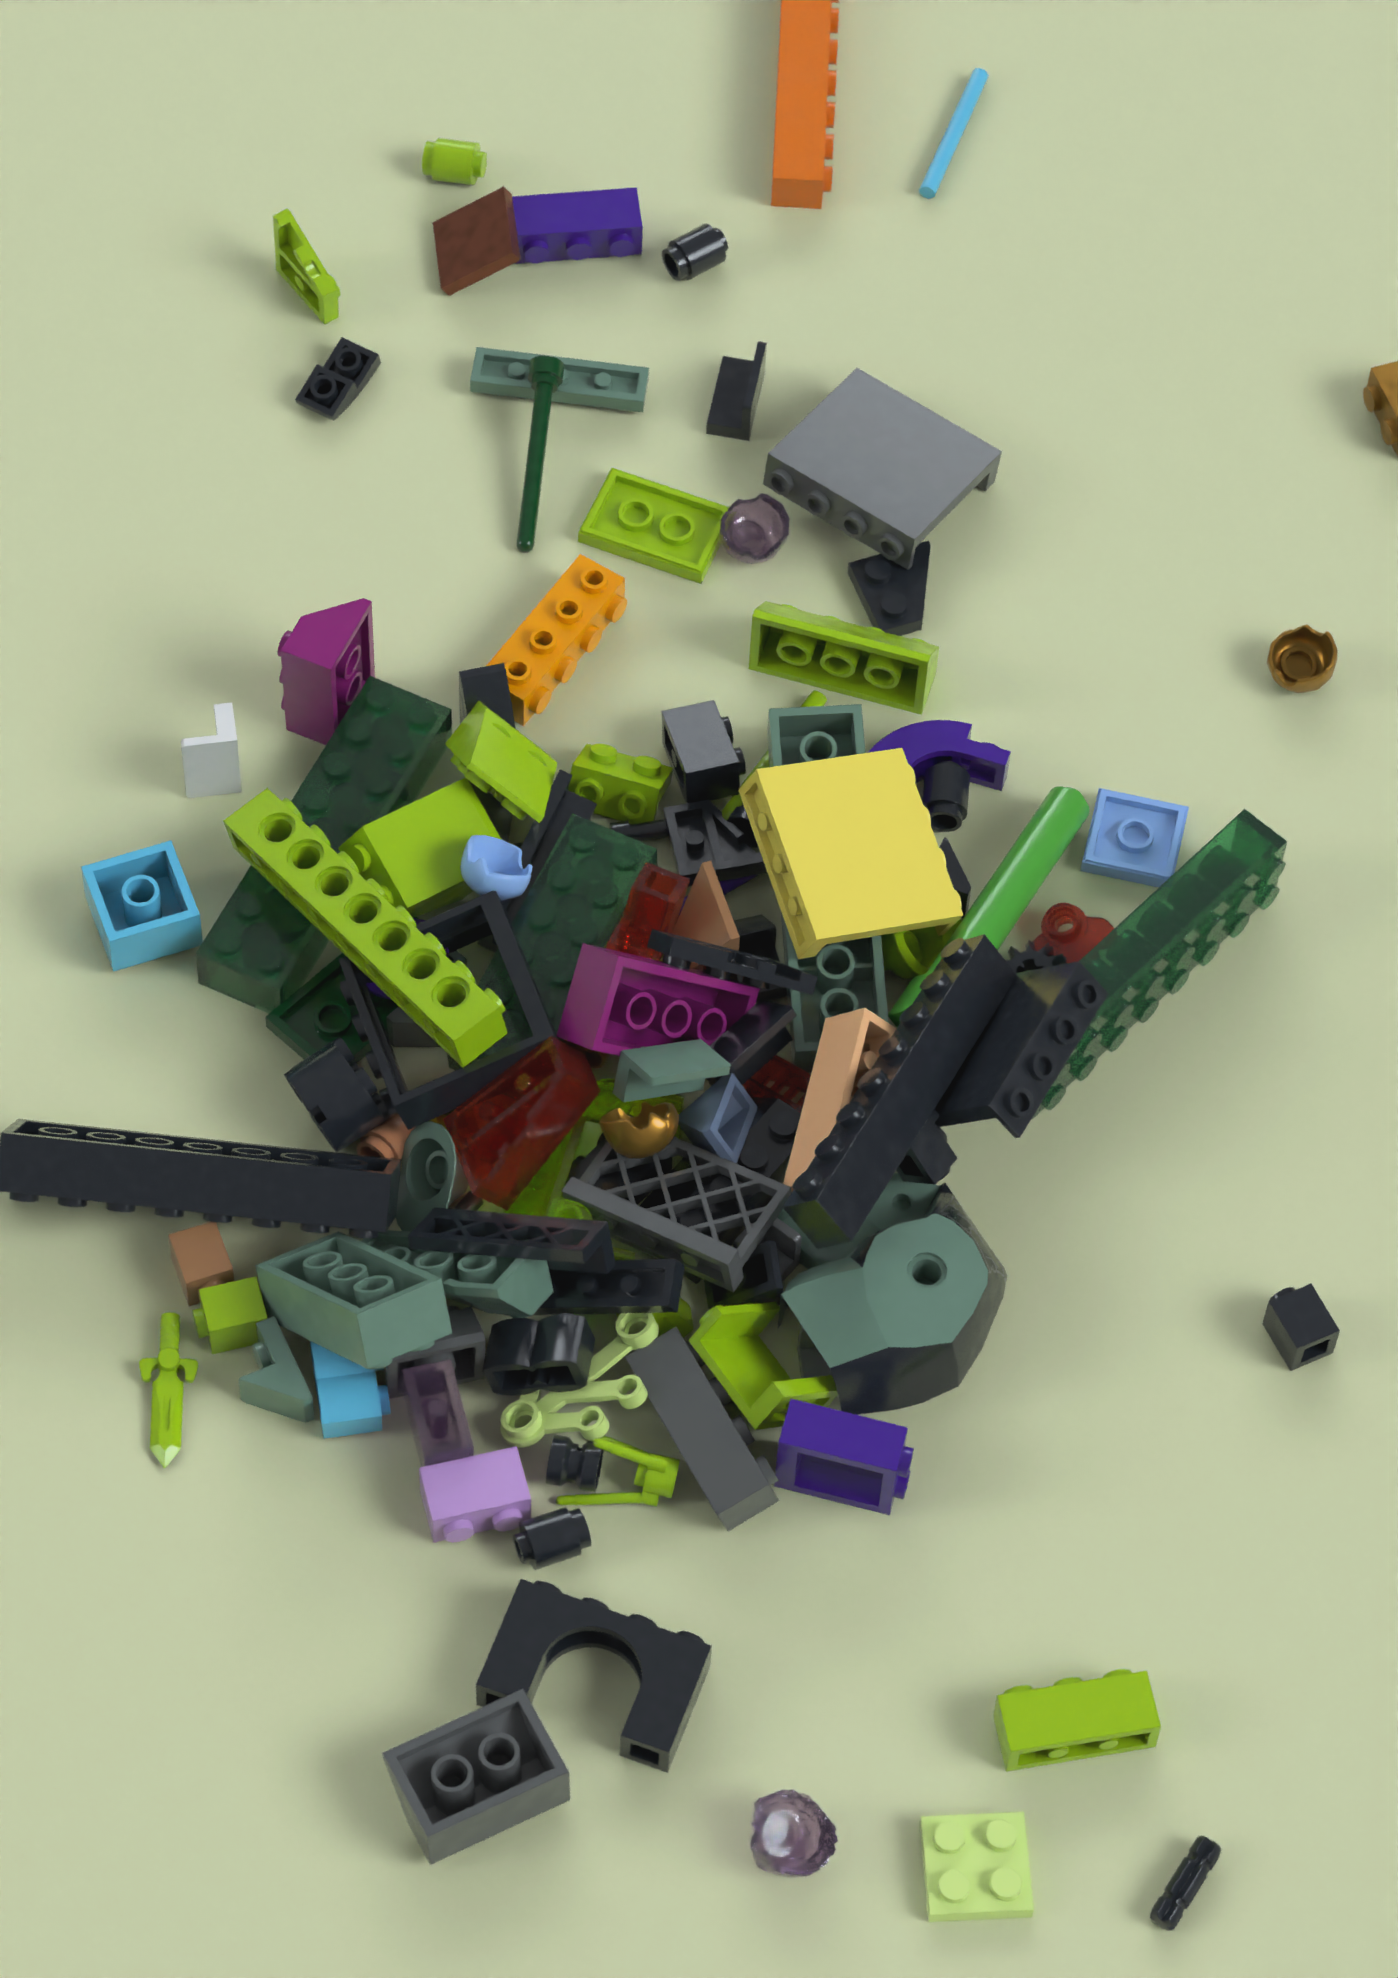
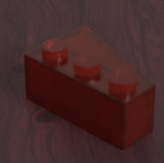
(520, 1120)

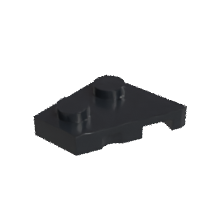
(892, 593)
(703, 835)

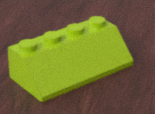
(842, 656)

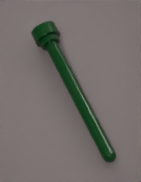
(545, 376)

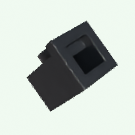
(929, 1155)

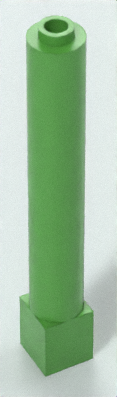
(1015, 878)

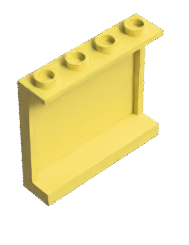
(849, 849)

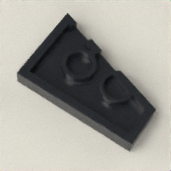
(723, 961)

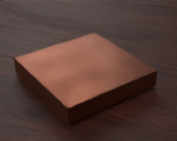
(476, 241)

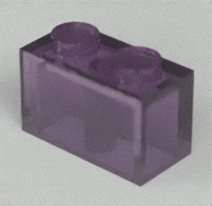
(436, 1413)

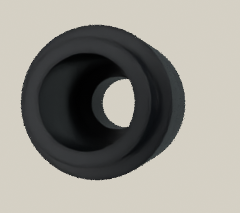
(695, 252)
(946, 795)
(552, 1537)

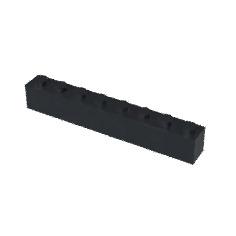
(899, 1092)

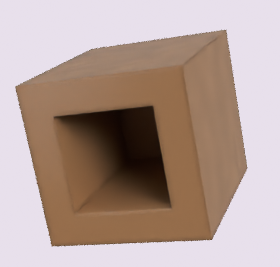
(200, 1259)

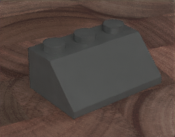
(477, 1776)

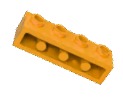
(559, 633)

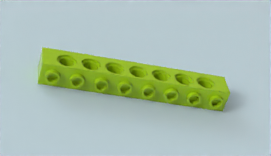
(367, 927)

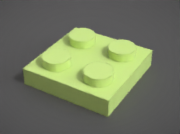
(976, 1867)

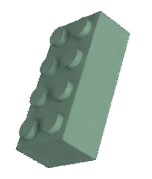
(354, 1300)

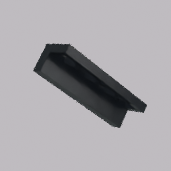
(543, 838)
(562, 1242)

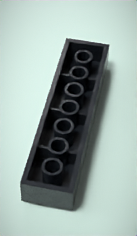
(199, 1177)

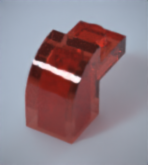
(651, 904)

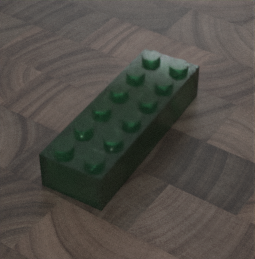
(570, 904)

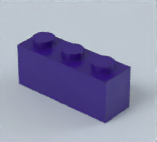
(578, 225)

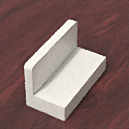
(213, 760)

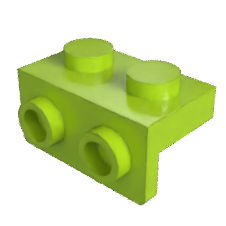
(620, 783)

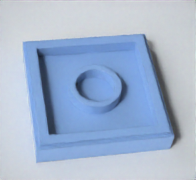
(1134, 838)

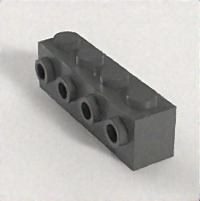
(703, 1429)

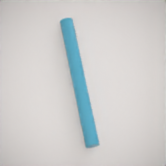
(953, 133)

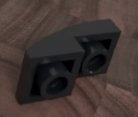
(340, 380)

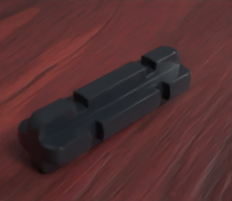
(1185, 1883)

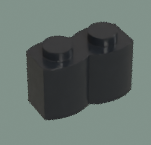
(539, 1354)

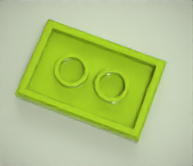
(654, 525)

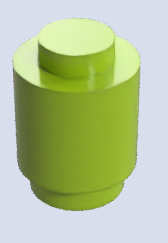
(454, 161)

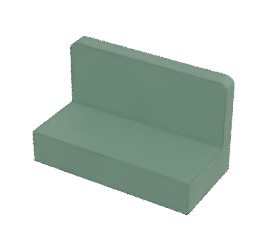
(666, 1070)

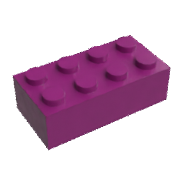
(641, 1002)

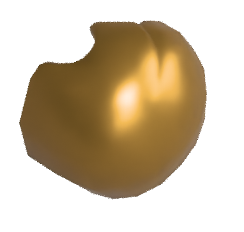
(1302, 659)
(641, 1134)

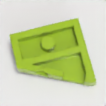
(303, 269)

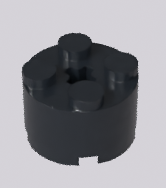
(338, 1094)

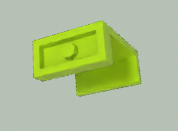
(747, 1367)

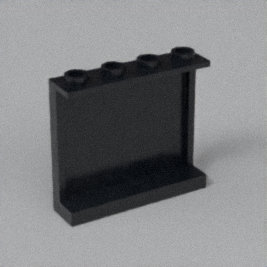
(1023, 1048)

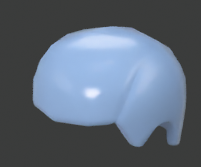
(494, 866)

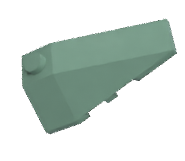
(480, 1281)

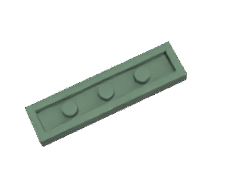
(583, 380)

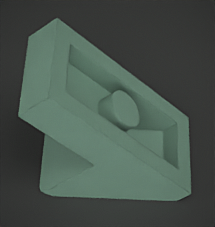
(279, 1381)

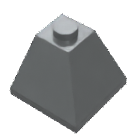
(463, 1346)

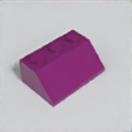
(325, 667)

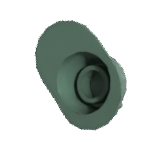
(428, 1175)

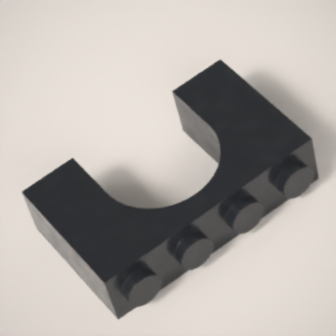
(547, 1624)

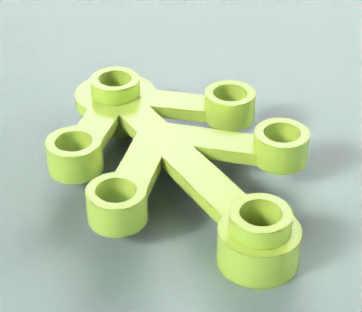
(531, 1417)

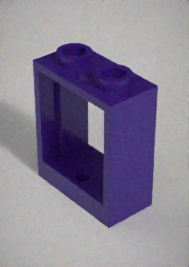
(843, 1457)

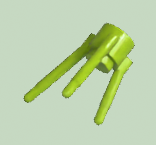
(654, 1474)

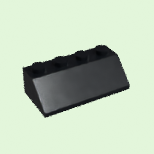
(764, 1151)

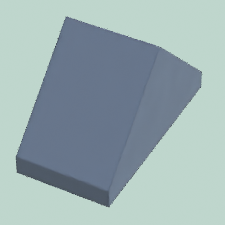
(720, 1118)

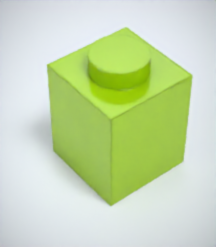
(230, 1314)

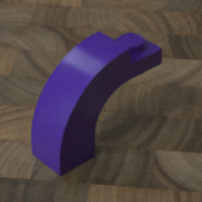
(949, 740)

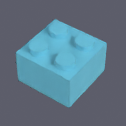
(142, 905)

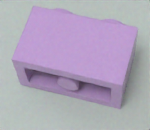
(475, 1495)

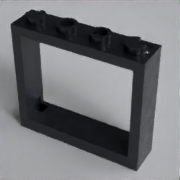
(453, 930)

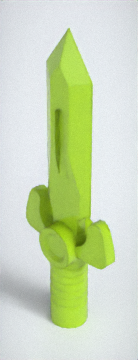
(167, 1390)

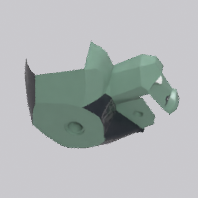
(901, 1302)

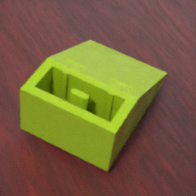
(503, 762)

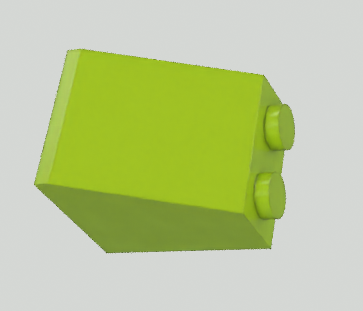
(420, 848)

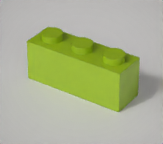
(1076, 1719)

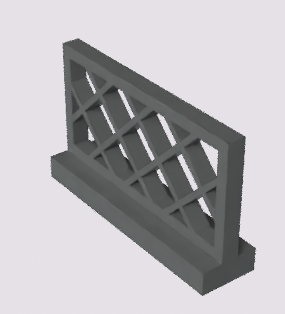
(664, 1237)

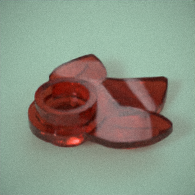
(1077, 940)

